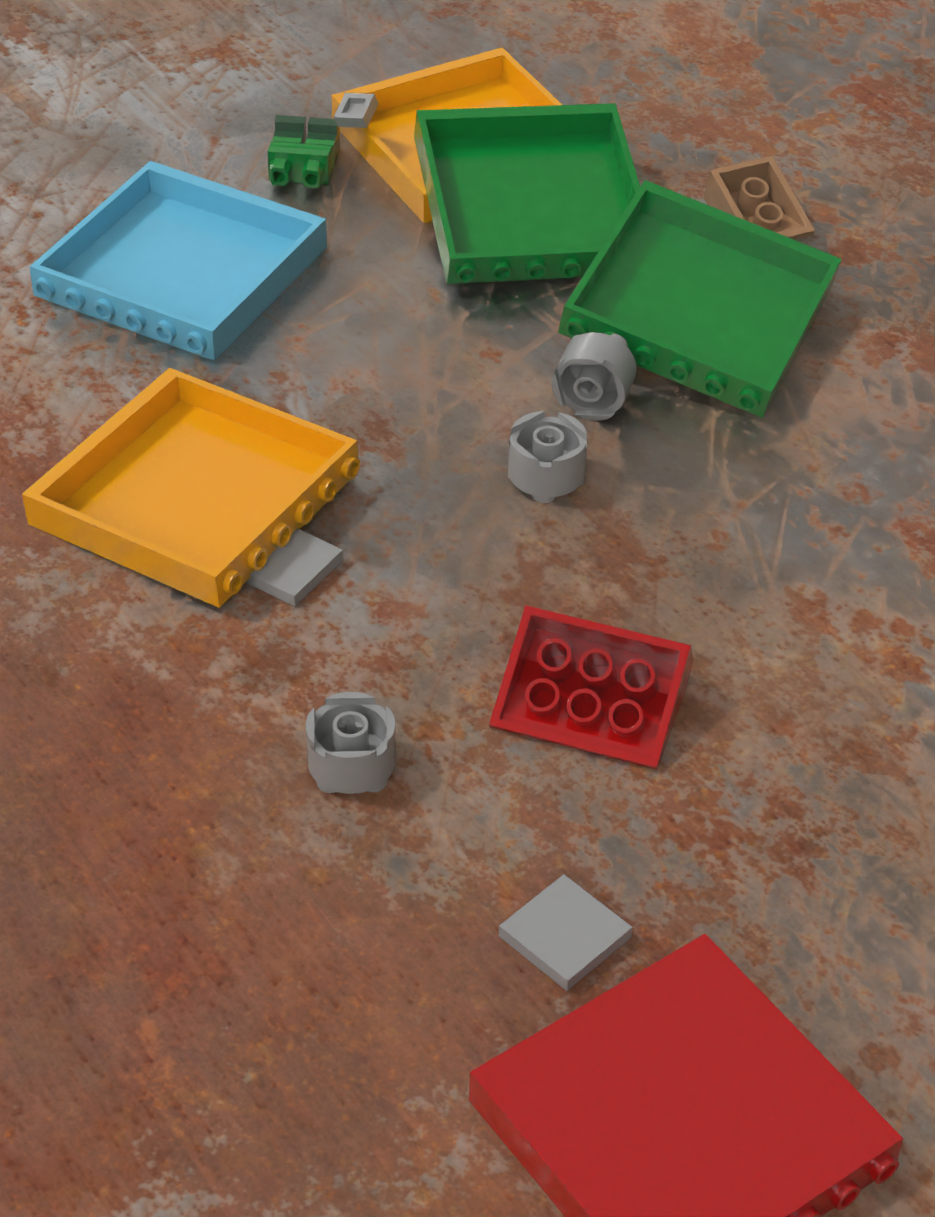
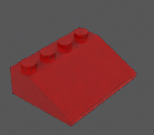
(592, 687)

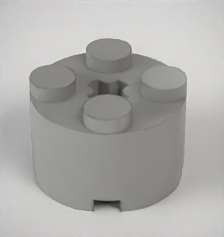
(594, 375)
(547, 455)
(350, 744)

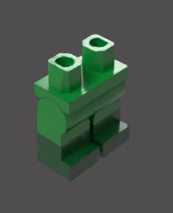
(303, 158)

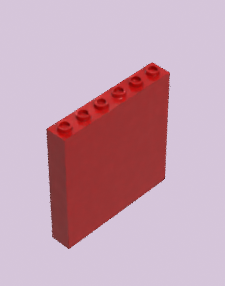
(684, 1103)

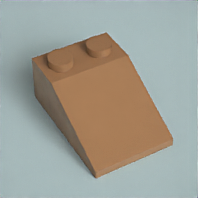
(758, 195)

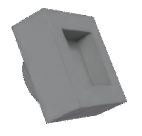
(356, 110)

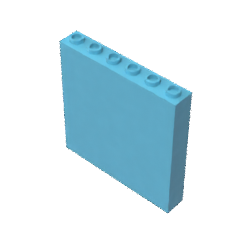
(180, 259)

